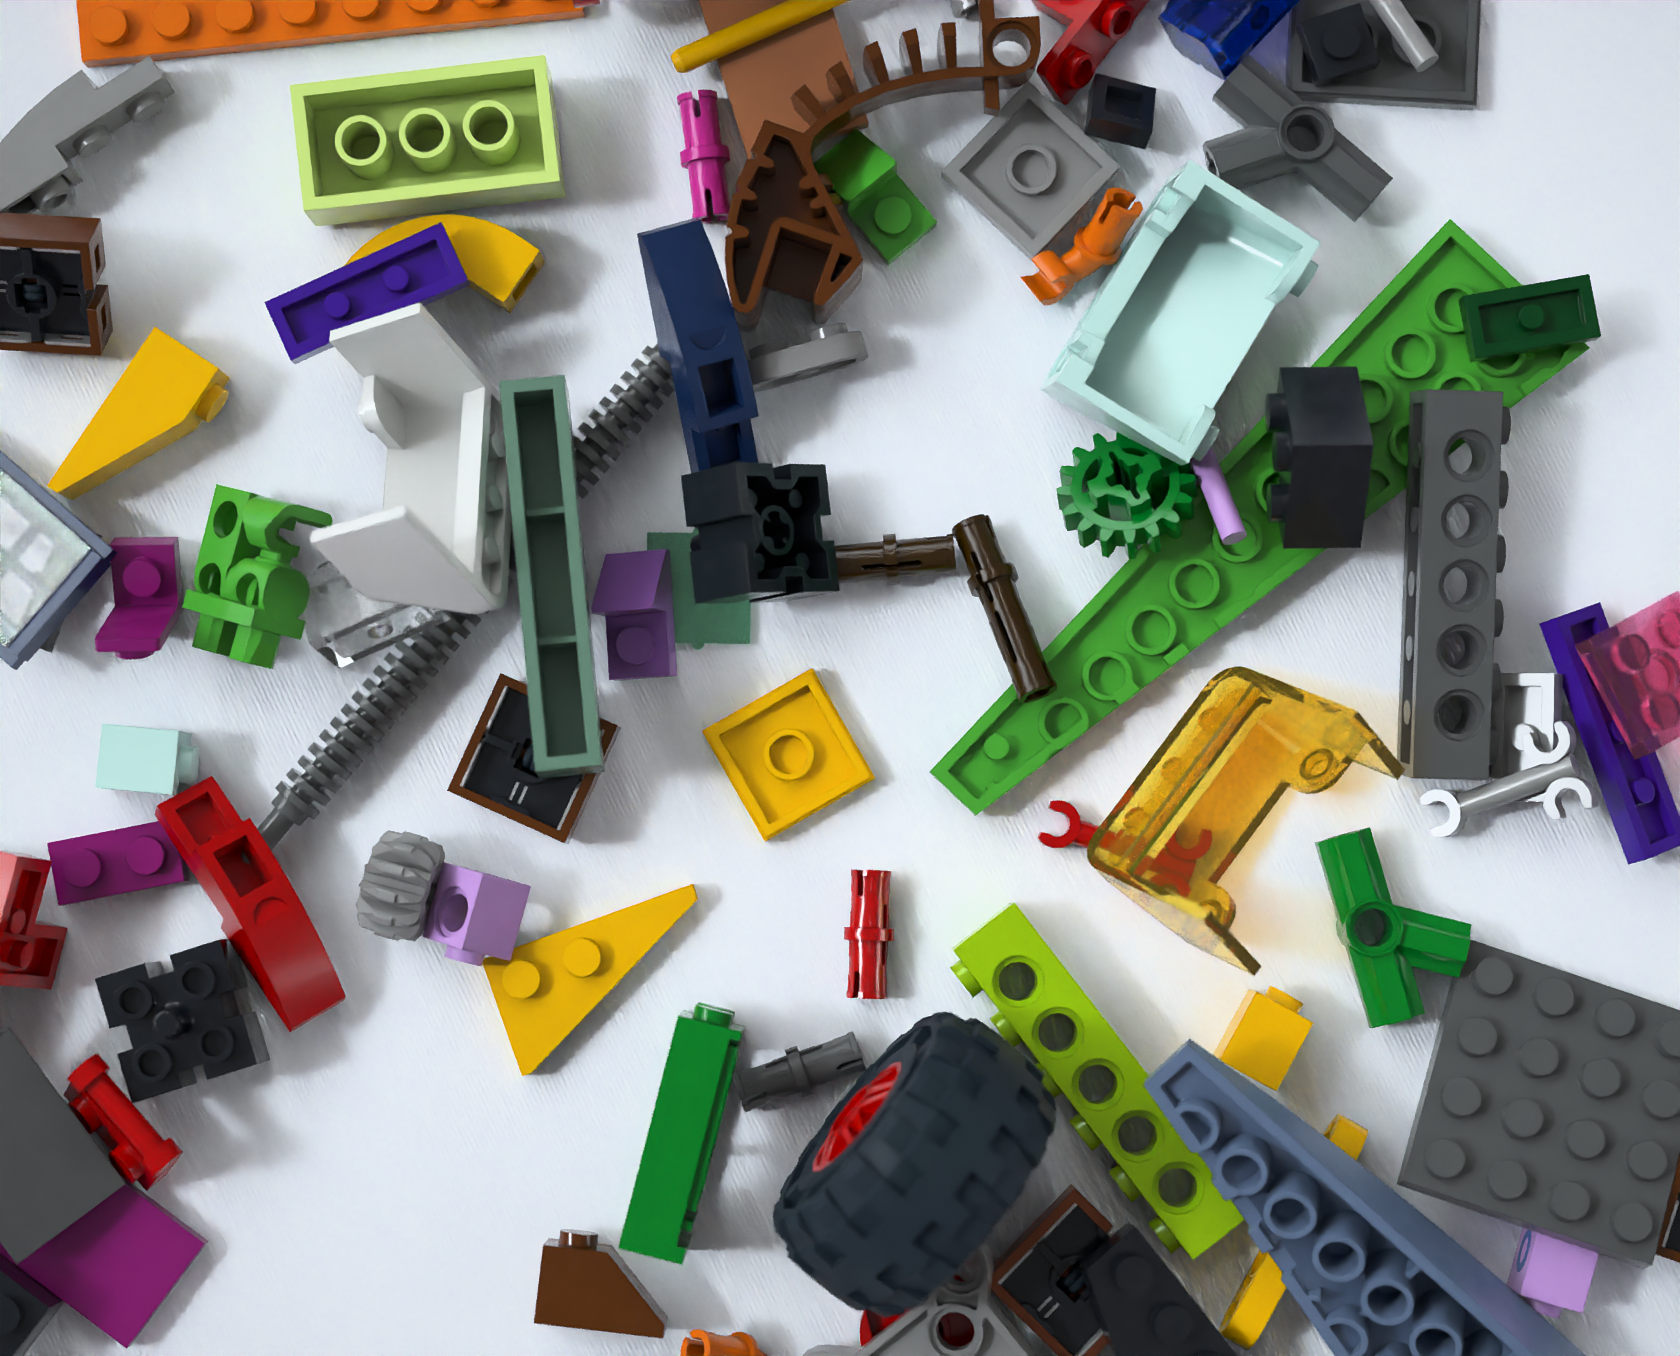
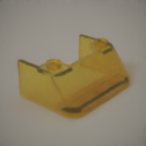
(1214, 788)

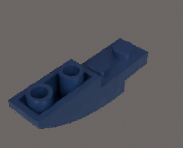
(702, 344)

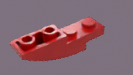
(255, 901)

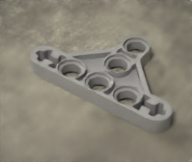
(918, 1328)

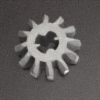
(399, 885)

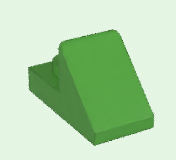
(875, 196)

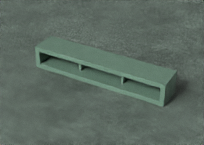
(551, 577)

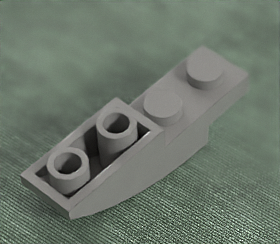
(68, 123)

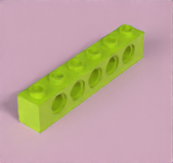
(1009, 938)

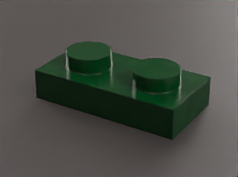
(1529, 318)

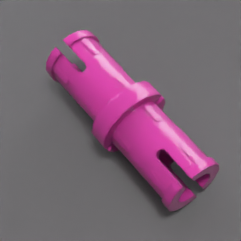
(704, 155)

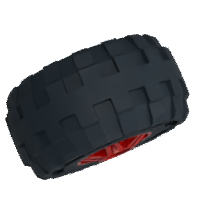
(916, 1165)

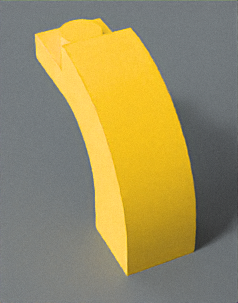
(493, 257)

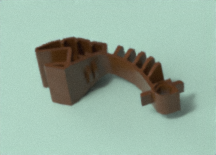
(783, 219)

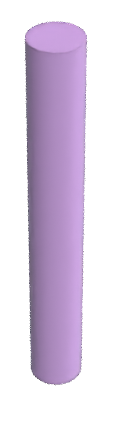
(1219, 498)

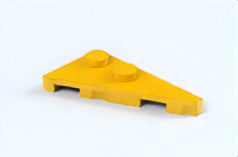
(567, 973)

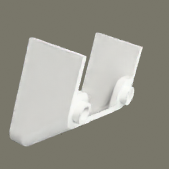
(446, 472)

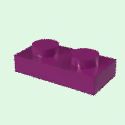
(115, 863)

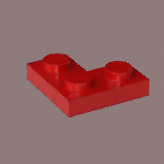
(27, 946)

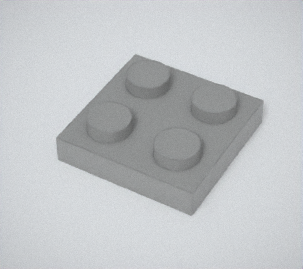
(1030, 171)

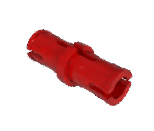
(868, 934)

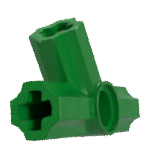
(1408, 938)

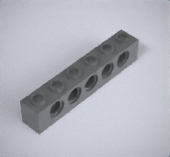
(1429, 555)

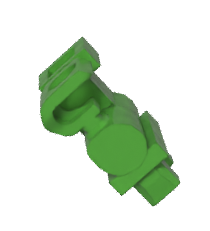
(247, 578)

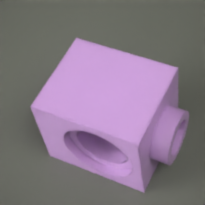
(475, 914)

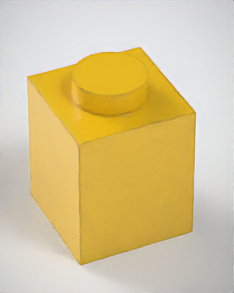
(1264, 1036)

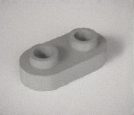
(828, 351)

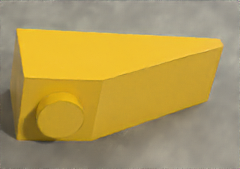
(149, 408)

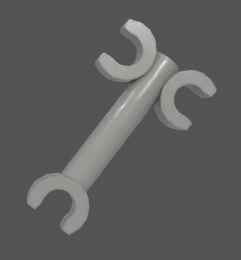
(1556, 773)

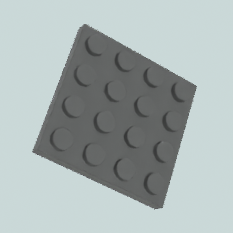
(1551, 1106)

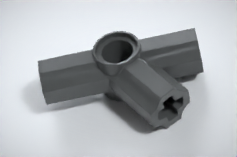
(1263, 150)

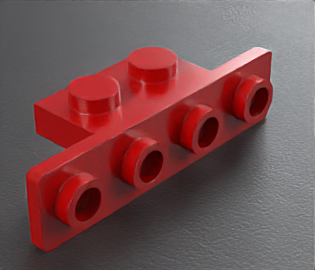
(1090, 36)

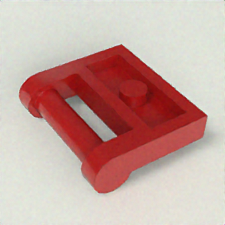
(134, 1144)

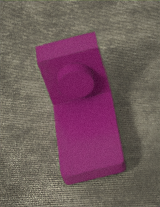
(145, 596)

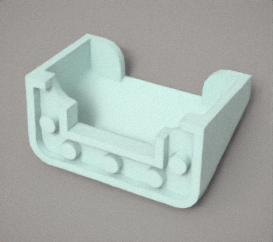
(1180, 313)

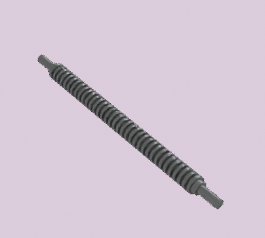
(295, 802)

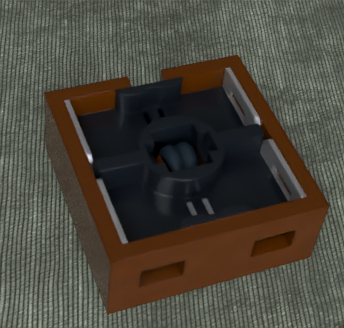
(51, 285)
(501, 772)

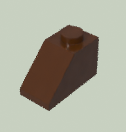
(593, 1289)

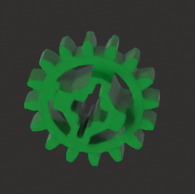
(1122, 495)

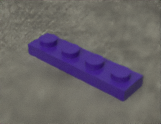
(1631, 787)

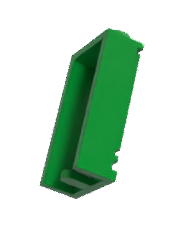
(682, 1133)

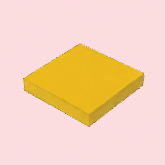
(788, 754)

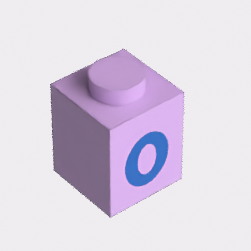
(1551, 1273)

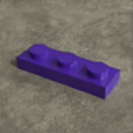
(392, 278)

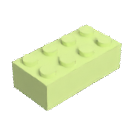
(427, 141)

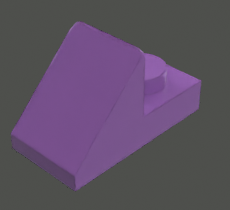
(638, 613)

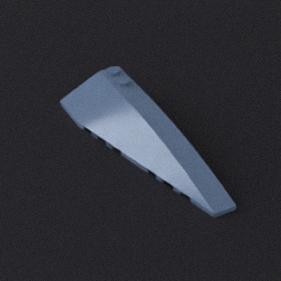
(1346, 1243)

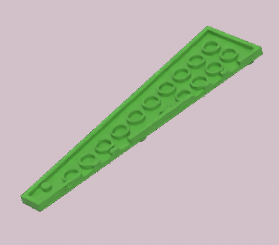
(1196, 584)

